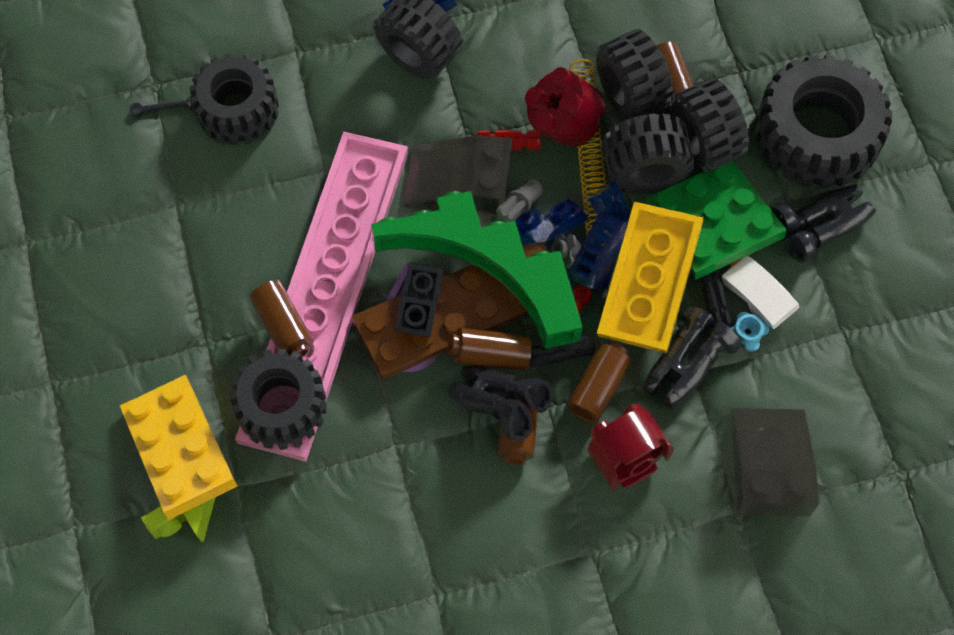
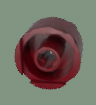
(565, 107)
(628, 447)

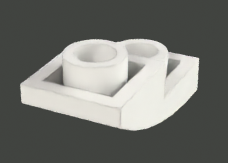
(761, 291)

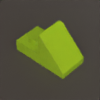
(197, 517)

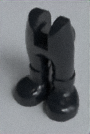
(832, 205)
(689, 376)
(514, 415)

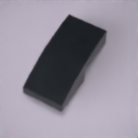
(419, 300)

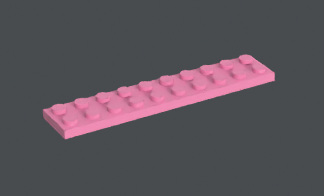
(336, 263)

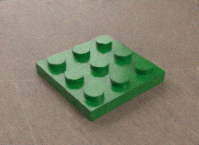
(732, 213)

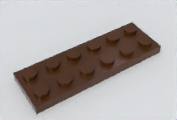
(465, 300)

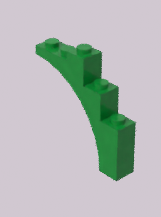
(455, 231)

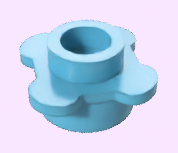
(755, 324)

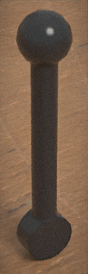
(138, 110)

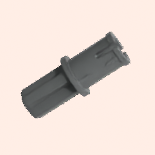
(519, 201)

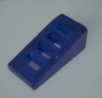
(585, 267)

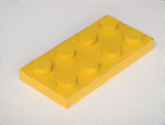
(650, 277)
(177, 447)

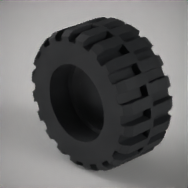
(833, 86)

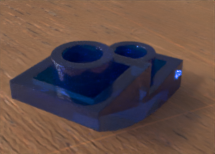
(536, 227)

